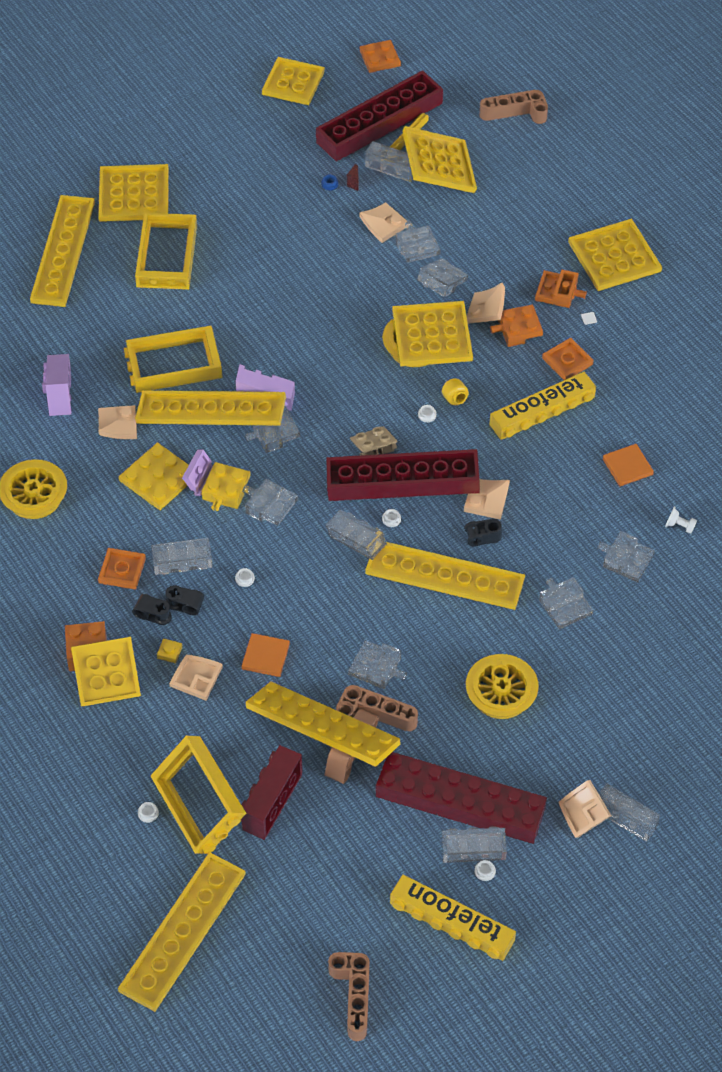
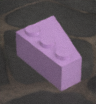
(256, 382)
(57, 384)

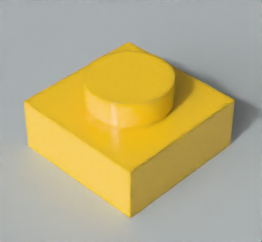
(169, 650)

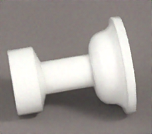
(674, 518)

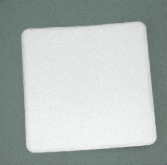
(589, 318)

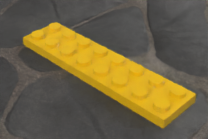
(62, 251)
(210, 407)
(447, 575)
(323, 723)
(181, 932)

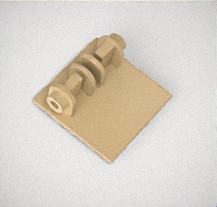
(375, 440)

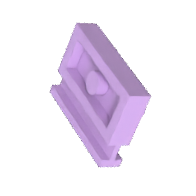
(198, 472)

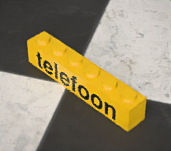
(542, 405)
(452, 917)

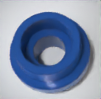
(329, 182)

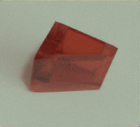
(352, 178)

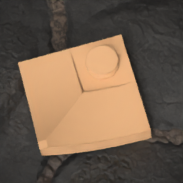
(383, 221)
(487, 305)
(118, 422)
(490, 500)
(196, 676)
(583, 809)

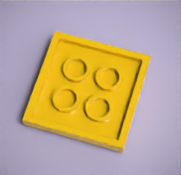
(293, 81)
(156, 476)
(105, 671)

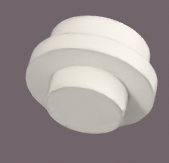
(427, 413)
(391, 518)
(244, 577)
(148, 812)
(485, 870)

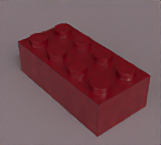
(271, 791)

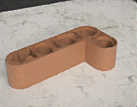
(515, 104)
(402, 717)
(340, 763)
(356, 996)

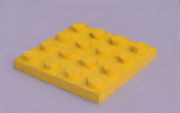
(439, 159)
(133, 190)
(615, 254)
(432, 333)

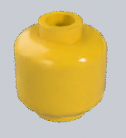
(455, 391)

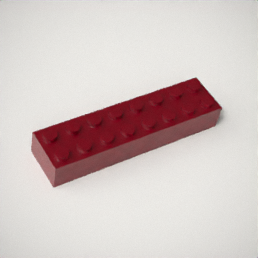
(379, 115)
(403, 475)
(460, 796)

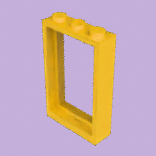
(164, 279)
(177, 378)
(167, 770)

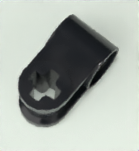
(484, 532)
(185, 600)
(151, 608)

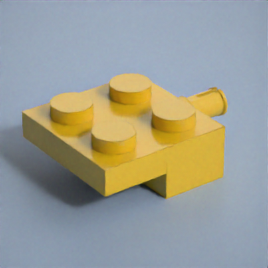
(225, 486)

